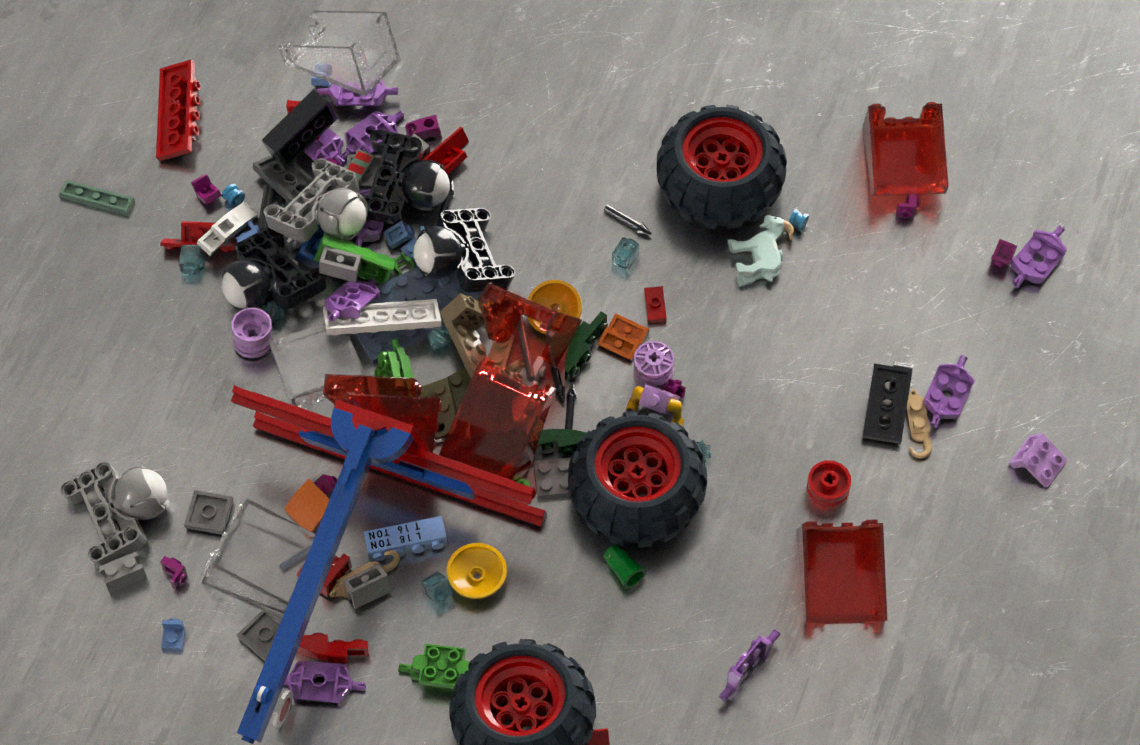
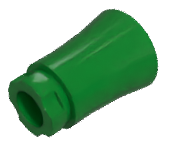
(624, 566)

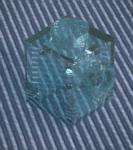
(625, 253)
(191, 259)
(437, 587)

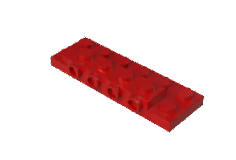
(177, 110)

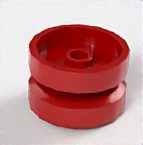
(828, 485)

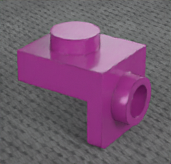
(205, 189)
(908, 210)
(1003, 253)
(326, 484)
(174, 568)

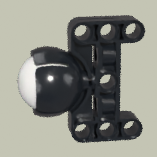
(416, 181)
(460, 246)
(265, 270)

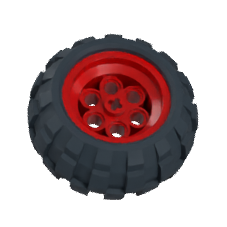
(722, 142)
(642, 447)
(514, 677)

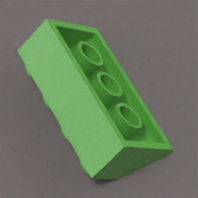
(372, 264)

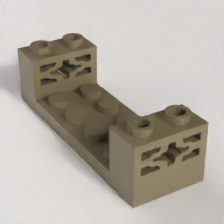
(462, 321)

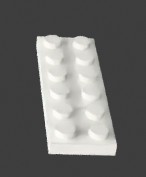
(387, 317)

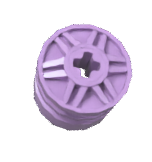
(251, 332)
(653, 364)

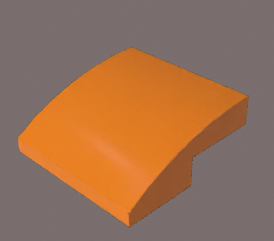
(623, 336)
(308, 506)

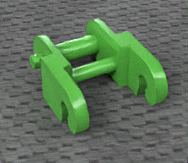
(407, 260)

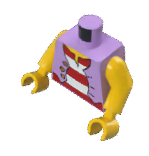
(657, 400)

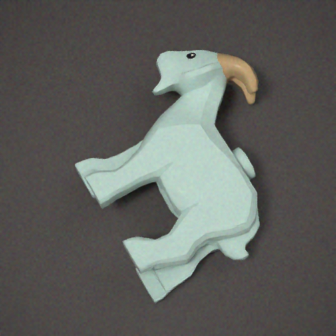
(764, 251)

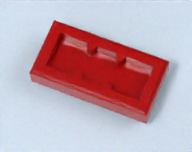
(655, 304)

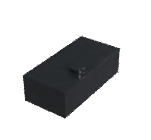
(299, 128)

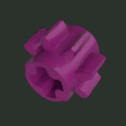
(674, 387)

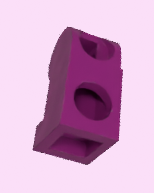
(424, 127)

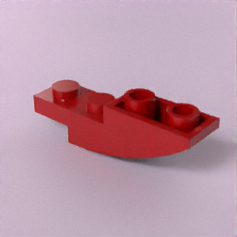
(338, 651)

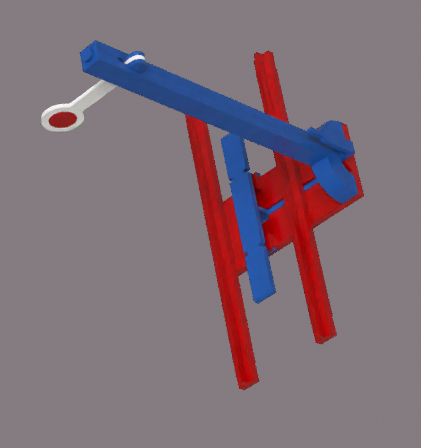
(365, 443)

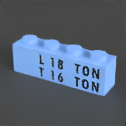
(406, 538)

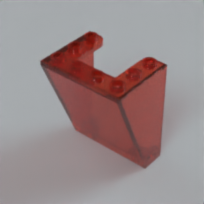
(906, 152)
(504, 308)
(389, 397)
(498, 423)
(842, 572)

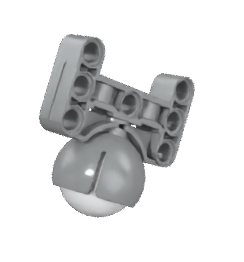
(327, 201)
(132, 497)

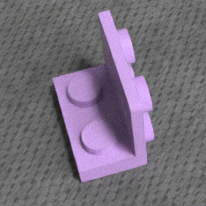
(1039, 458)

